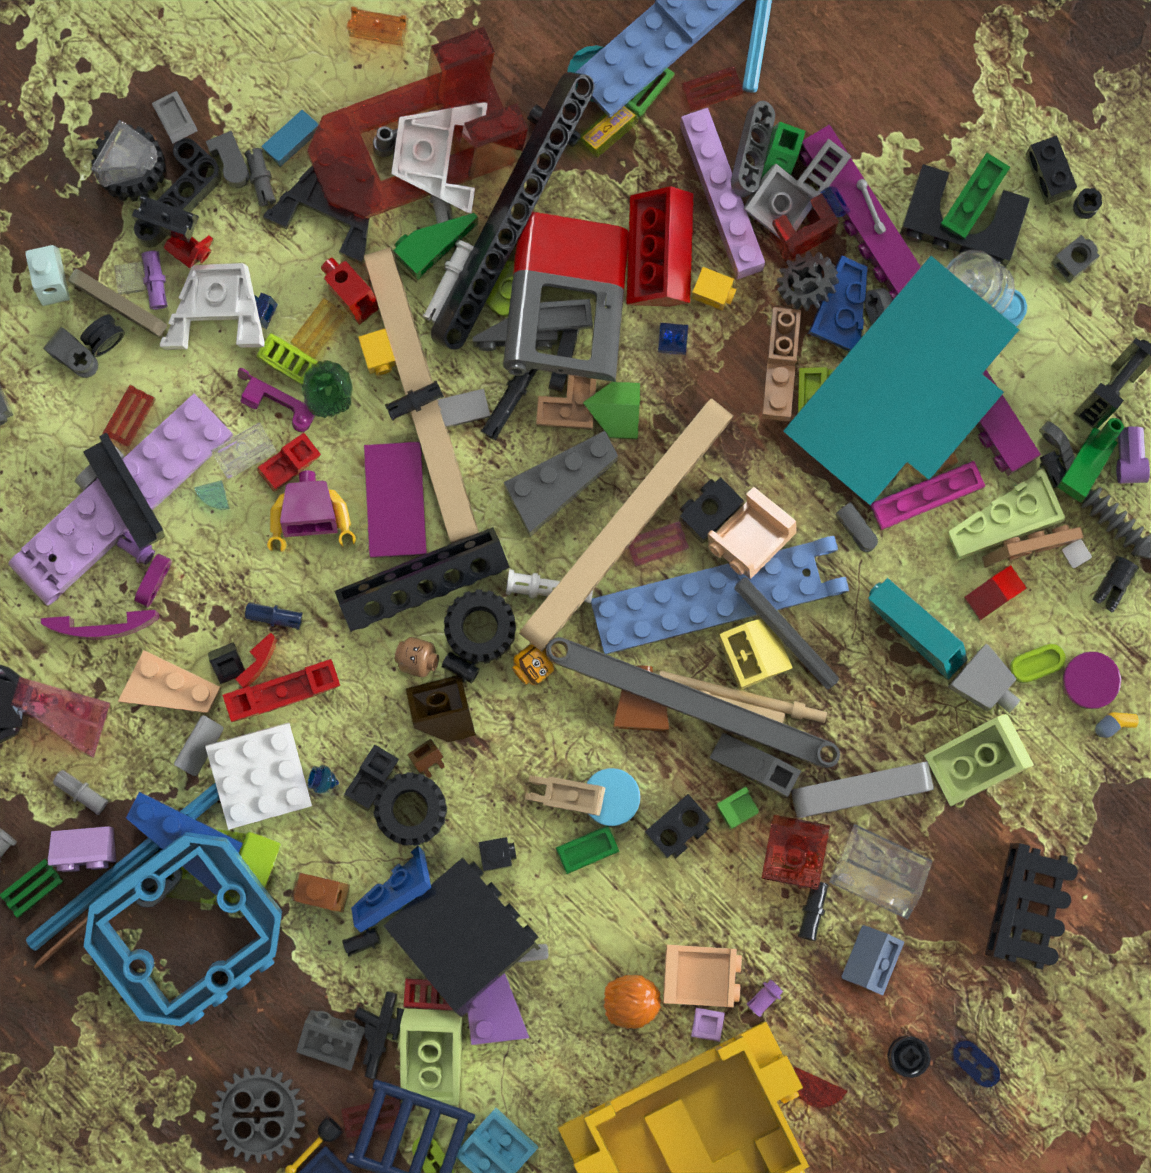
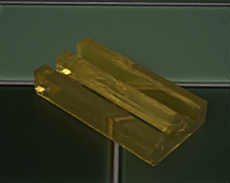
(326, 336)

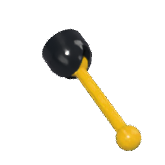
(327, 1131)

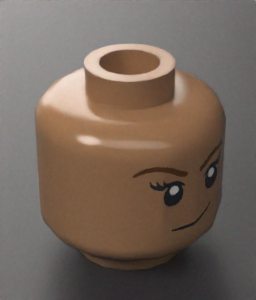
(416, 657)

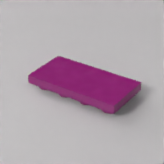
(395, 500)

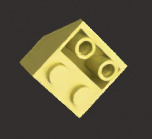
(754, 653)

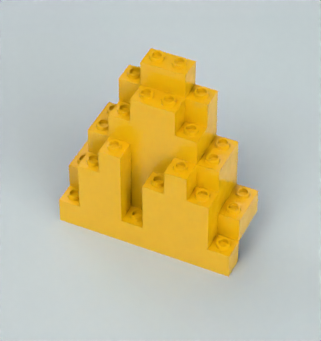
(698, 1116)

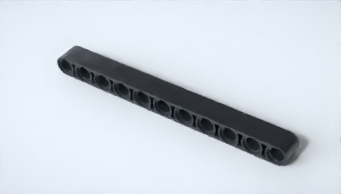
(523, 201)

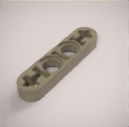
(117, 303)

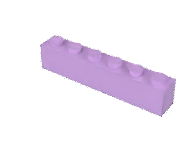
(724, 203)

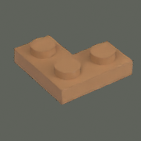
(568, 411)

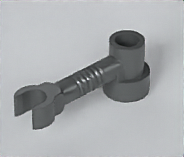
(385, 141)

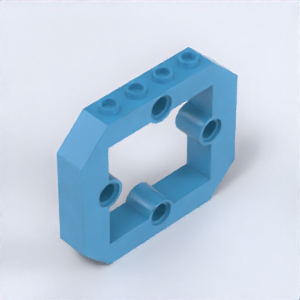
(138, 987)

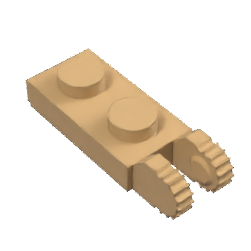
(568, 795)

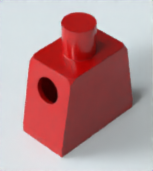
(350, 290)

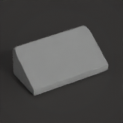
(194, 751)

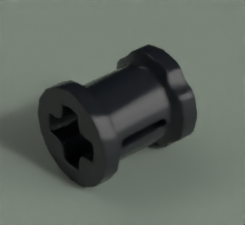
(1087, 194)

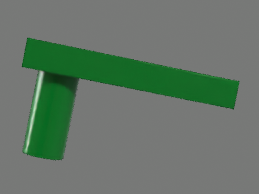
(975, 196)
(1090, 460)

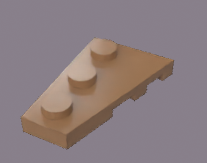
(1038, 541)

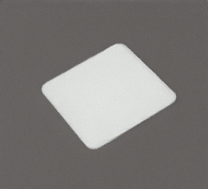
(1077, 553)

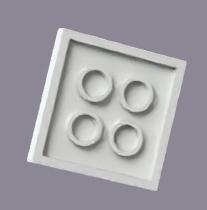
(258, 775)

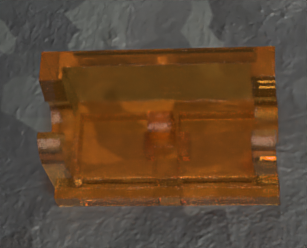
(377, 26)

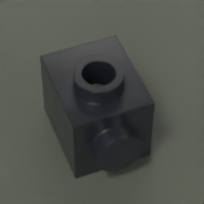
(497, 854)

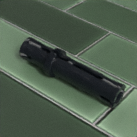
(507, 403)

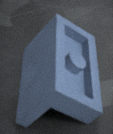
(872, 959)

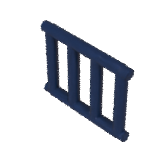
(408, 1099)

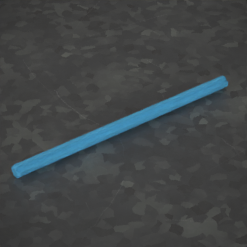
(113, 876)

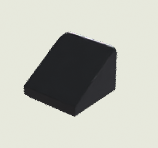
(226, 662)

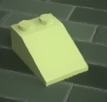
(978, 759)
(431, 1053)

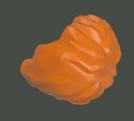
(631, 1001)

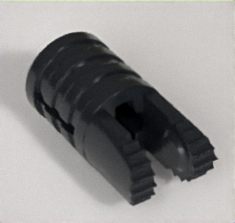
(1118, 579)

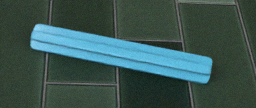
(756, 45)

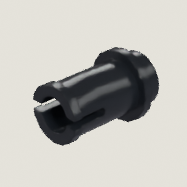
(1053, 467)
(460, 667)
(361, 942)

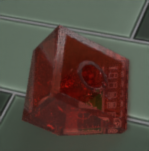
(795, 852)

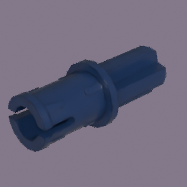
(273, 615)

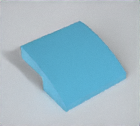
(496, 1146)

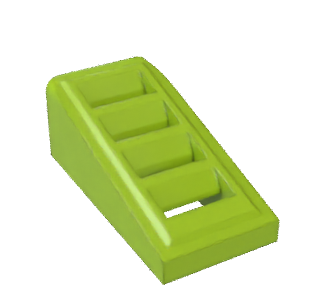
(269, 343)

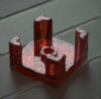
(821, 228)

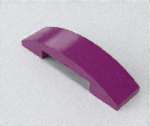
(135, 622)

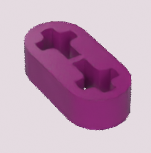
(153, 580)

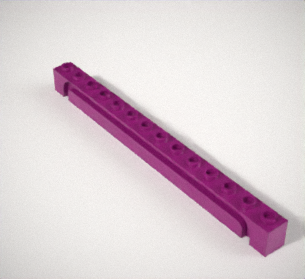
(895, 267)

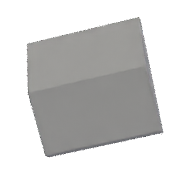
(778, 197)

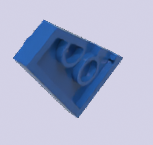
(841, 318)
(402, 887)

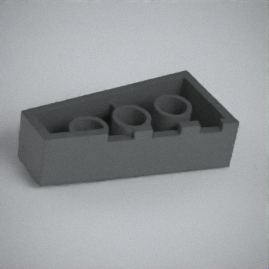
(559, 480)

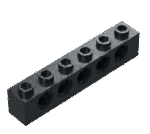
(427, 567)

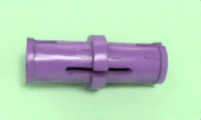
(154, 280)

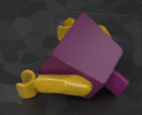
(308, 510)

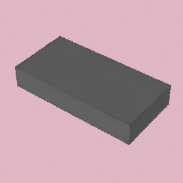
(564, 316)

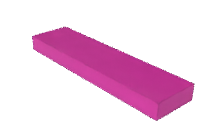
(927, 495)

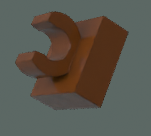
(426, 756)

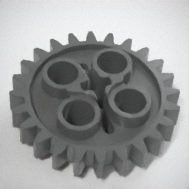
(257, 1087)

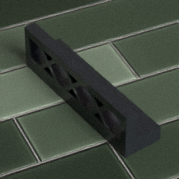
(124, 493)

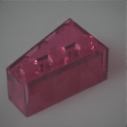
(64, 713)

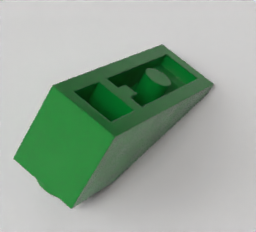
(430, 244)

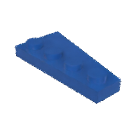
(167, 824)

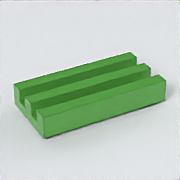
(632, 105)

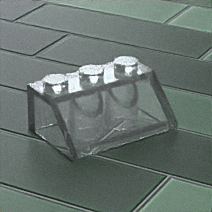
(881, 871)

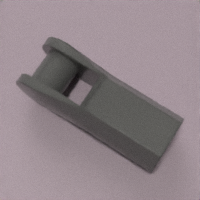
(857, 528)

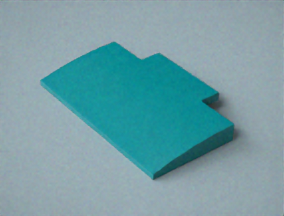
(907, 385)

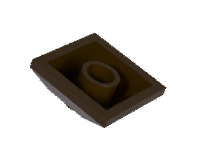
(441, 709)

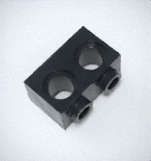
(1051, 170)
(673, 821)

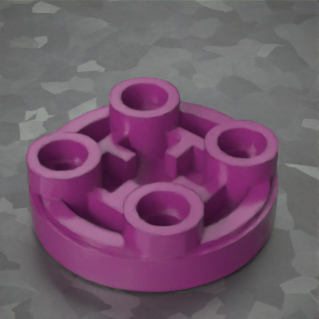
(1091, 680)

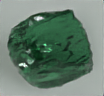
(327, 389)

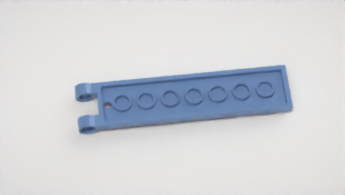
(709, 598)

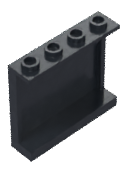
(461, 934)

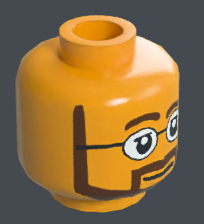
(532, 665)

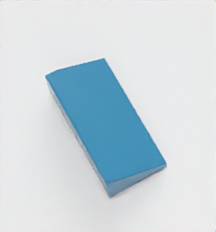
(290, 138)

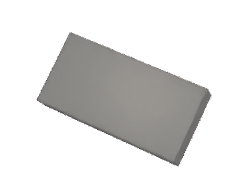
(174, 117)
(464, 408)

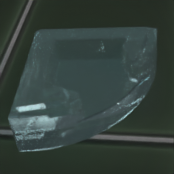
(213, 495)

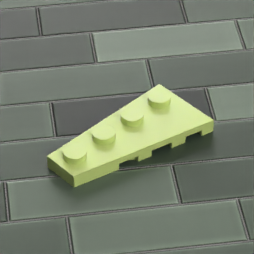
(1016, 514)

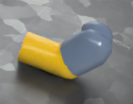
(1114, 722)

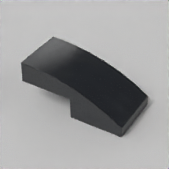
(370, 777)

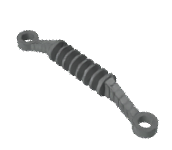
(1142, 546)

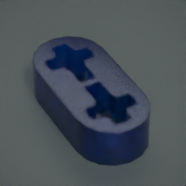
(970, 1069)

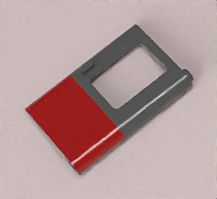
(570, 257)

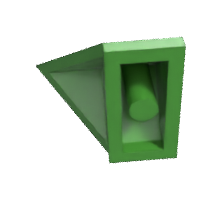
(617, 409)

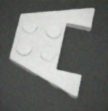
(425, 149)
(216, 294)

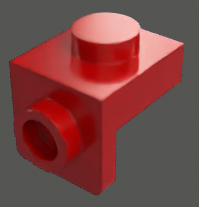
(190, 252)

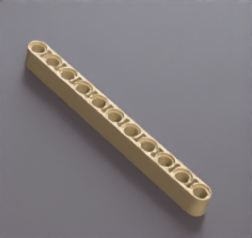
(415, 375)
(626, 525)

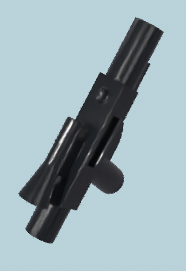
(376, 1031)

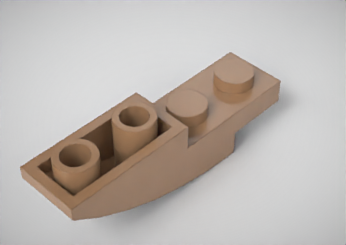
(781, 364)

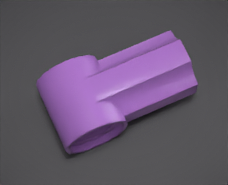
(1132, 464)

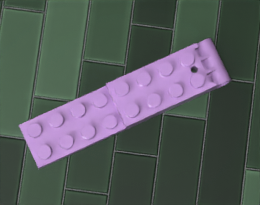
(92, 523)

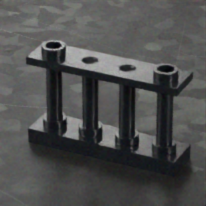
(1105, 398)

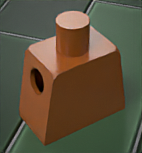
(639, 713)
(320, 892)

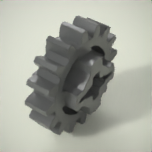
(807, 281)

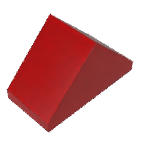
(995, 592)

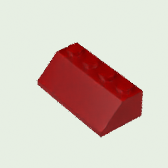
(660, 248)

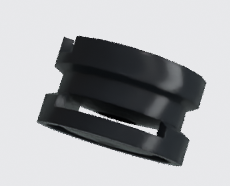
(102, 335)
(909, 1056)

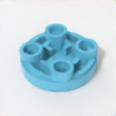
(620, 796)

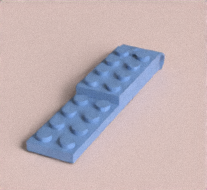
(650, 47)

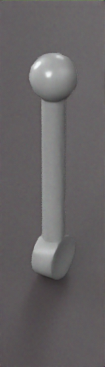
(879, 226)

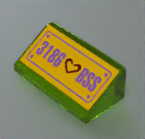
(608, 130)

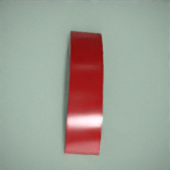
(281, 691)

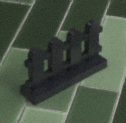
(1007, 915)

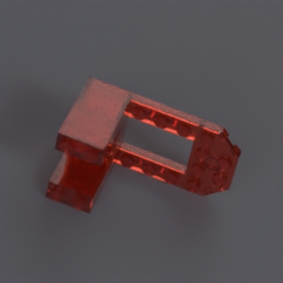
(455, 78)

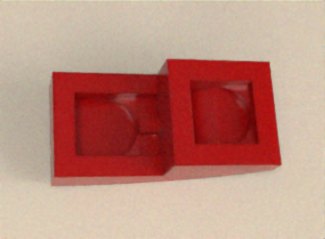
(288, 462)
(263, 653)

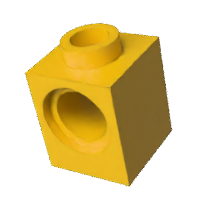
(713, 289)
(377, 352)

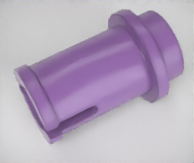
(129, 545)
(765, 997)

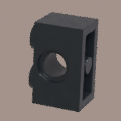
(722, 496)

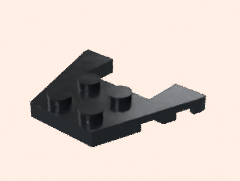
(310, 194)

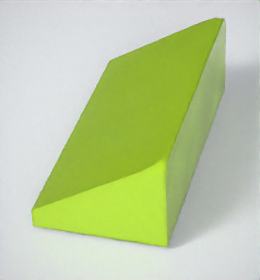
(260, 855)

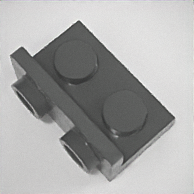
(330, 1039)

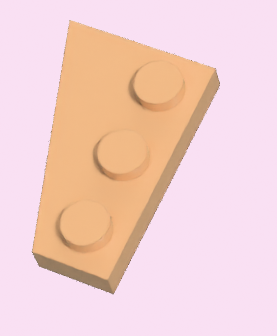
(168, 686)

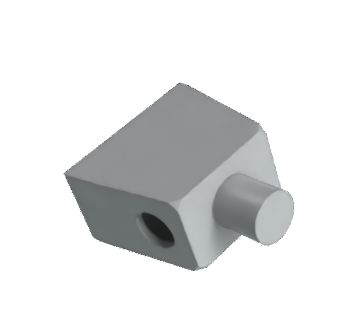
(986, 681)

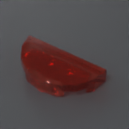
(817, 1091)

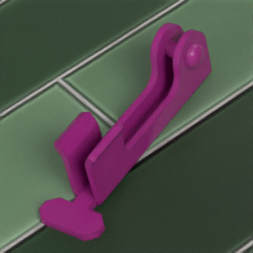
(258, 389)

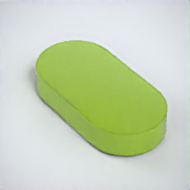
(1037, 663)

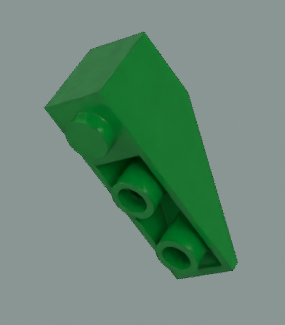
(783, 147)

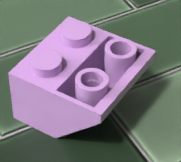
(82, 847)

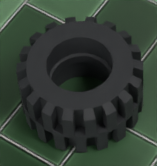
(140, 185)
(462, 609)
(385, 802)

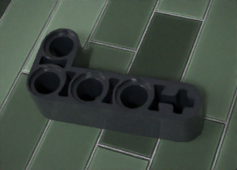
(191, 178)

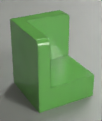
(737, 808)

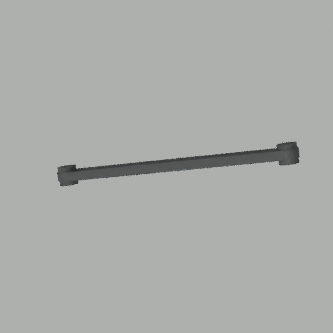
(692, 702)

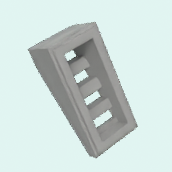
(836, 150)

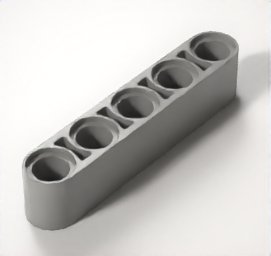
(862, 789)

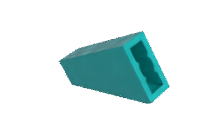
(918, 628)

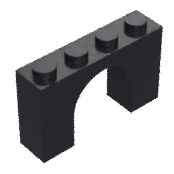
(925, 219)

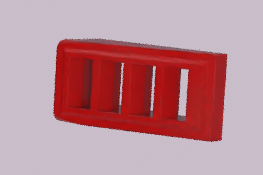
(409, 996)

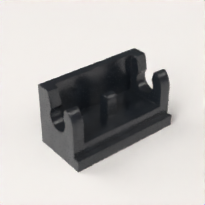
(165, 219)

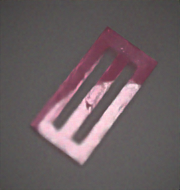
(651, 534)

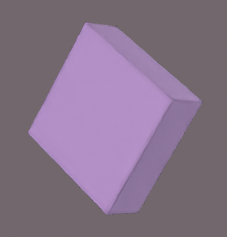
(707, 1024)

